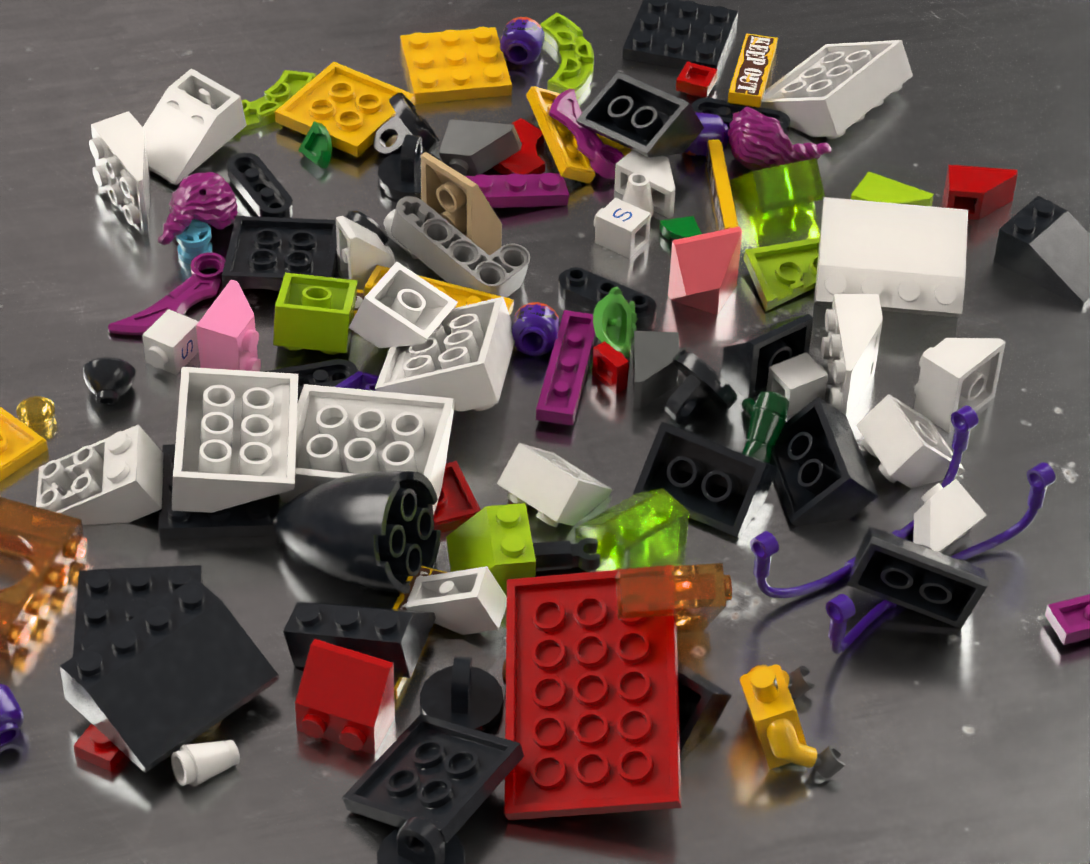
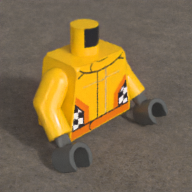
(776, 720)

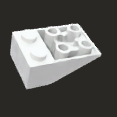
(190, 125)
(123, 166)
(851, 347)
(106, 480)

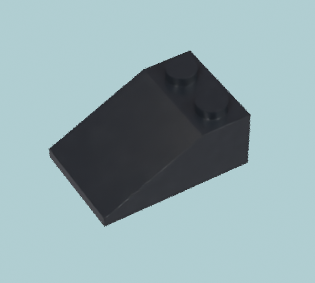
(1048, 249)

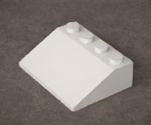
(839, 86)
(893, 250)
(460, 359)
(367, 432)
(233, 438)

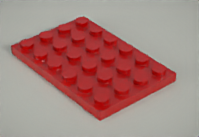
(589, 701)

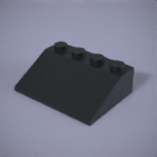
(167, 675)

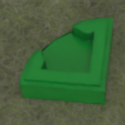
(317, 145)
(679, 228)

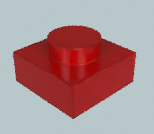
(696, 79)
(610, 367)
(97, 749)

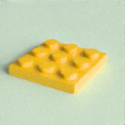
(455, 65)
(345, 103)

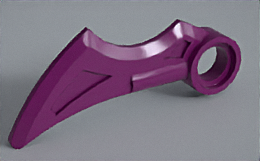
(601, 156)
(190, 292)

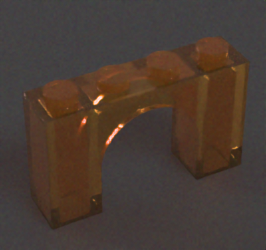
(49, 546)
(685, 591)

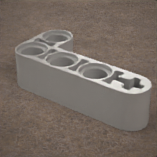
(454, 254)

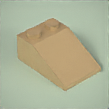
(460, 203)

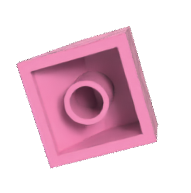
(228, 333)

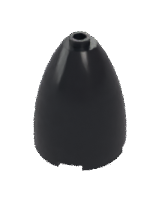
(364, 528)

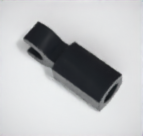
(564, 555)

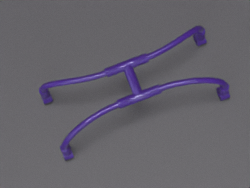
(842, 607)

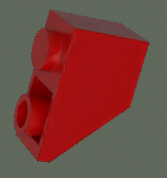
(978, 189)

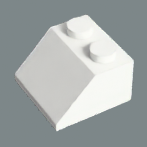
(401, 310)
(957, 375)
(905, 444)
(551, 486)

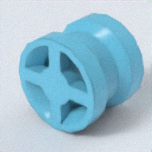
(194, 241)

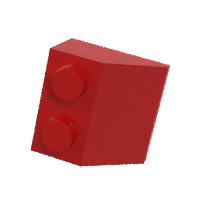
(345, 697)

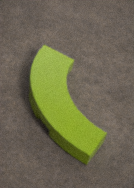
(574, 53)
(262, 111)

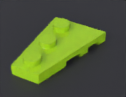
(783, 270)

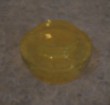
(36, 412)

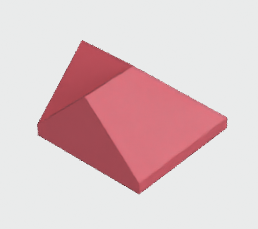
(705, 269)

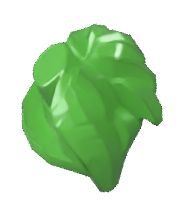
(615, 321)

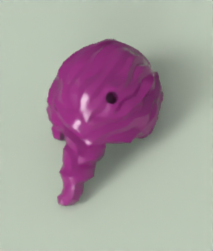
(762, 144)
(201, 198)

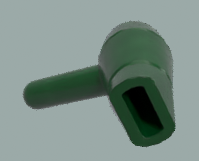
(766, 423)

